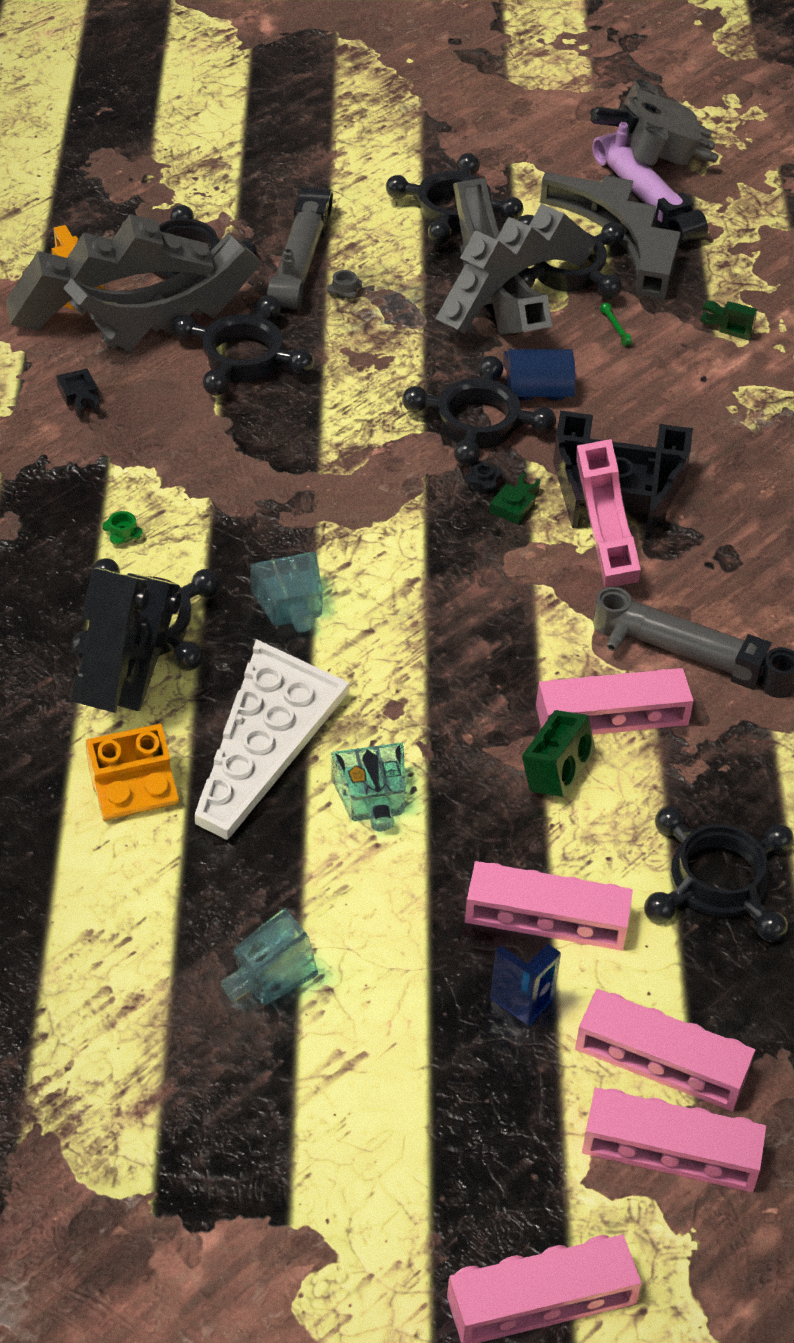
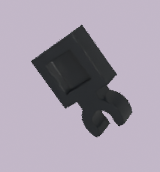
(80, 390)

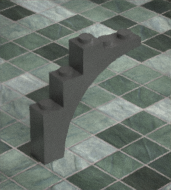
(517, 247)
(649, 247)
(96, 260)
(514, 303)
(131, 313)

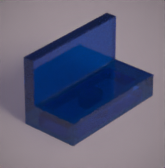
(522, 986)

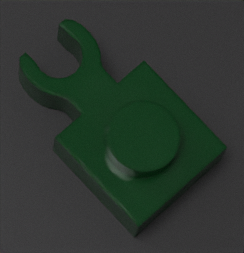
(734, 318)
(515, 502)

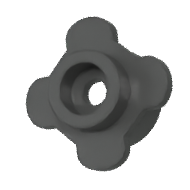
(344, 284)

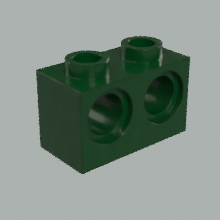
(558, 753)

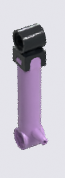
(672, 210)

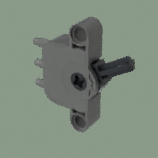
(658, 127)

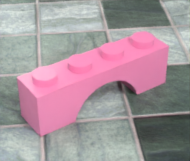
(606, 514)

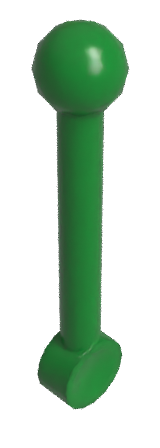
(606, 309)

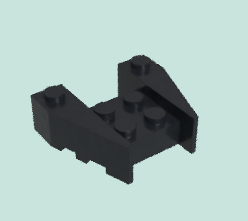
(646, 474)
(123, 639)

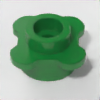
(122, 527)

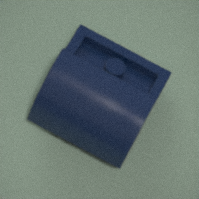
(540, 373)

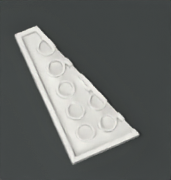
(267, 727)

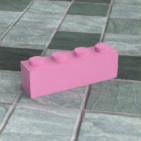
(620, 700)
(548, 905)
(664, 1049)
(674, 1139)
(543, 1289)

